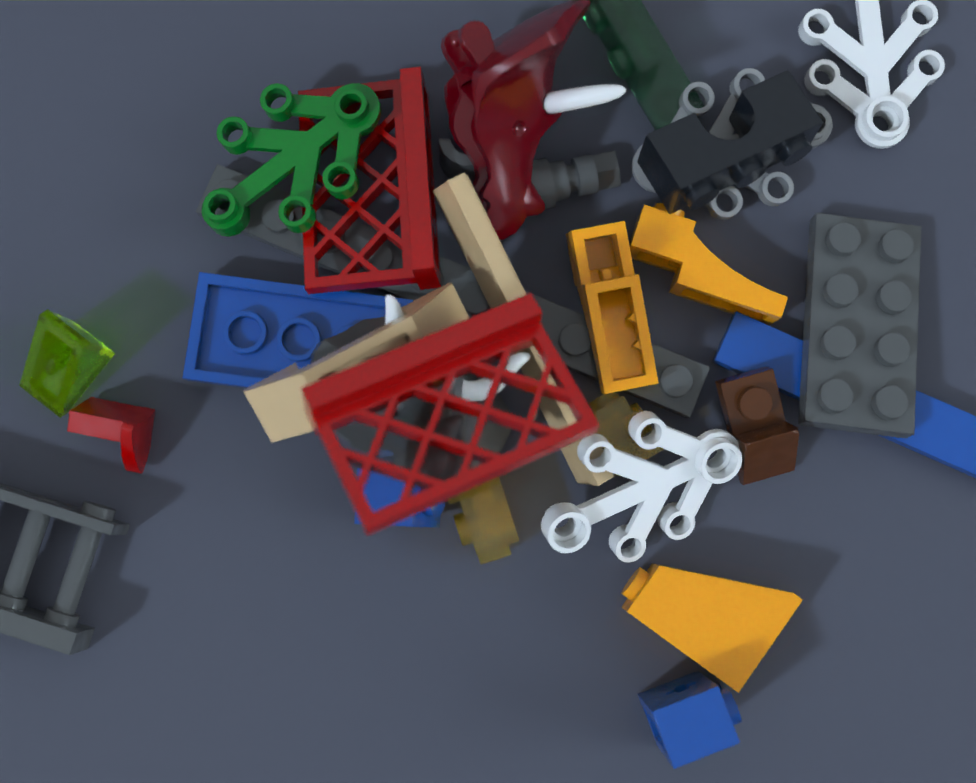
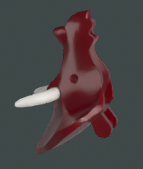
(504, 105)

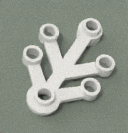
(873, 61)
(648, 488)

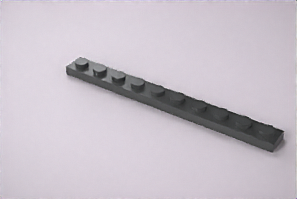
(678, 376)

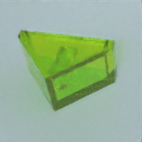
(62, 362)

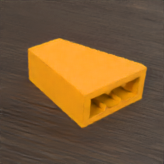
(710, 618)

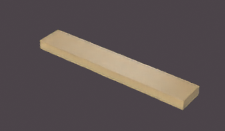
(500, 285)

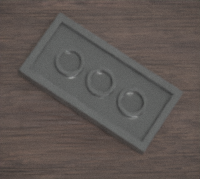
(860, 326)

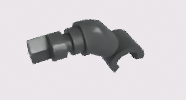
(551, 179)

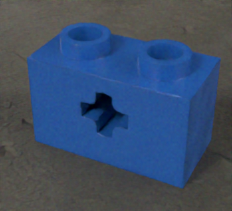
(691, 718)

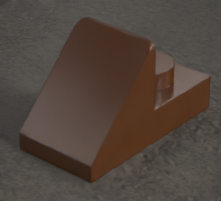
(758, 423)

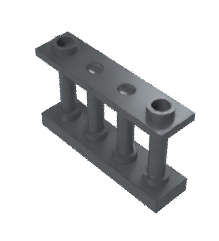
(59, 625)

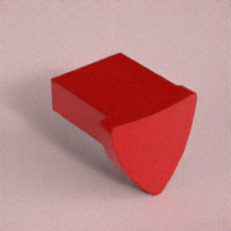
(117, 423)

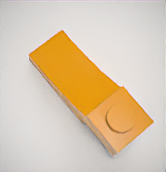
(699, 275)
(612, 306)

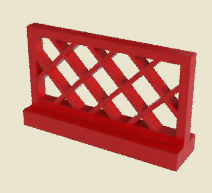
(414, 191)
(414, 372)

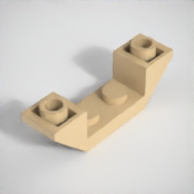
(279, 397)

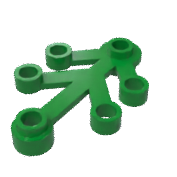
(296, 152)

